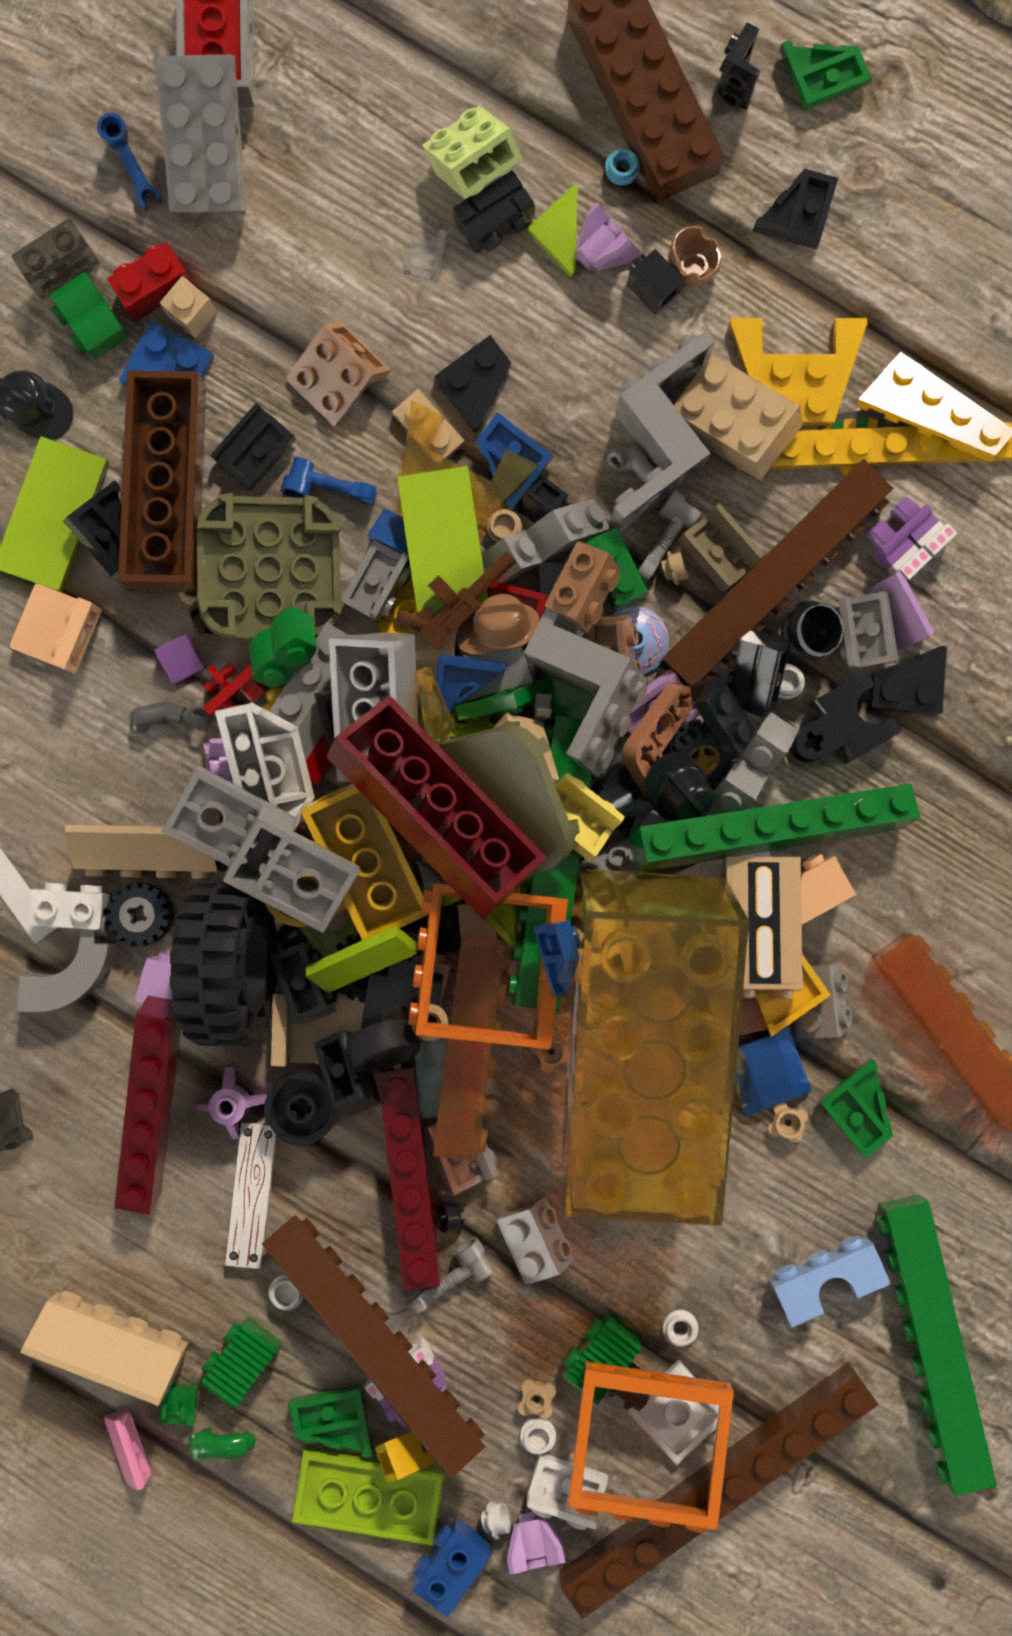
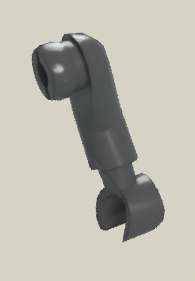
(145, 715)

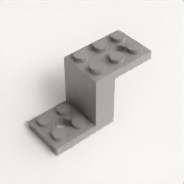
(661, 429)
(596, 670)

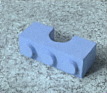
(799, 1286)

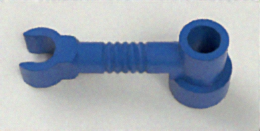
(107, 127)
(302, 478)

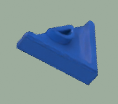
(463, 677)

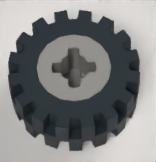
(152, 919)

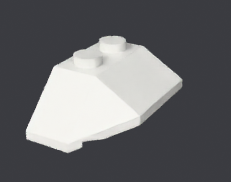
(266, 757)

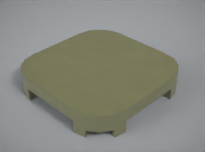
(264, 559)
(516, 777)

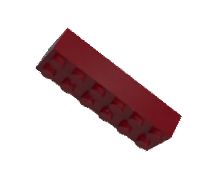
(435, 806)

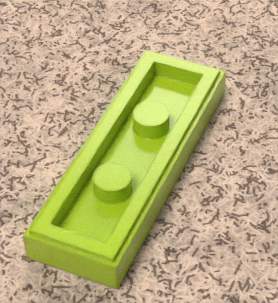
(361, 959)

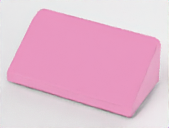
(128, 1448)

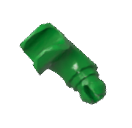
(215, 1446)

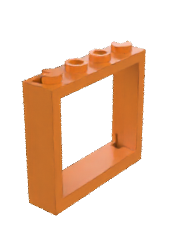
(423, 978)
(662, 1385)

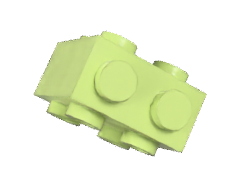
(472, 151)

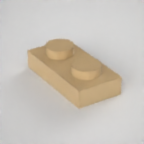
(447, 439)

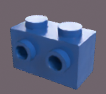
(450, 1566)

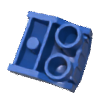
(769, 1072)

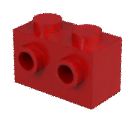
(147, 280)

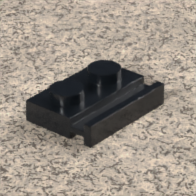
(253, 447)

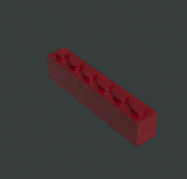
(148, 1106)
(409, 1177)

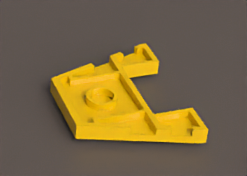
(807, 379)

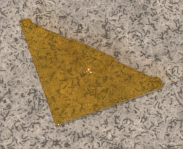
(435, 712)

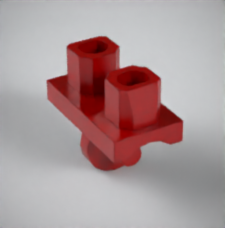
(251, 689)

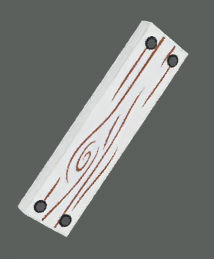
(251, 1195)

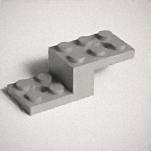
(261, 849)

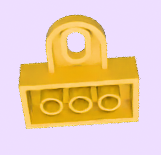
(386, 885)

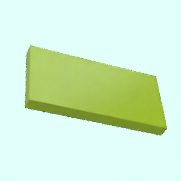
(440, 532)
(36, 539)
(354, 1497)

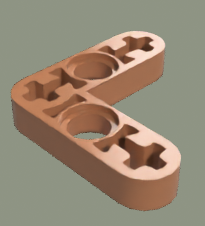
(644, 743)

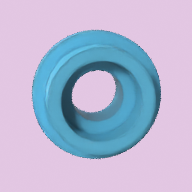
(622, 157)

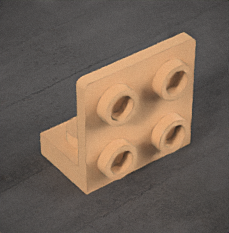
(55, 628)

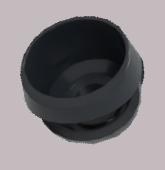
(812, 629)

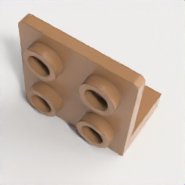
(336, 371)

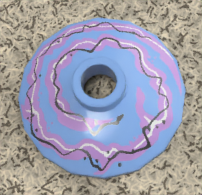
(653, 634)

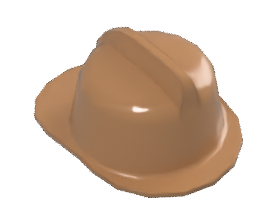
(497, 626)

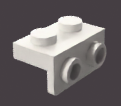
(68, 909)
(550, 1491)

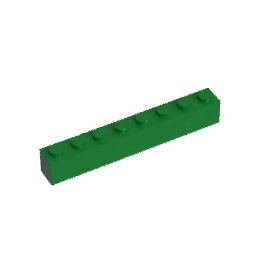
(773, 827)
(554, 882)
(936, 1344)

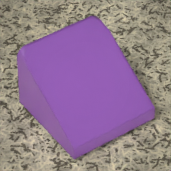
(179, 659)

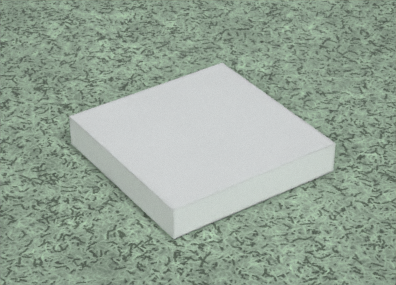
(676, 1423)

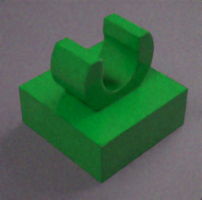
(179, 1405)

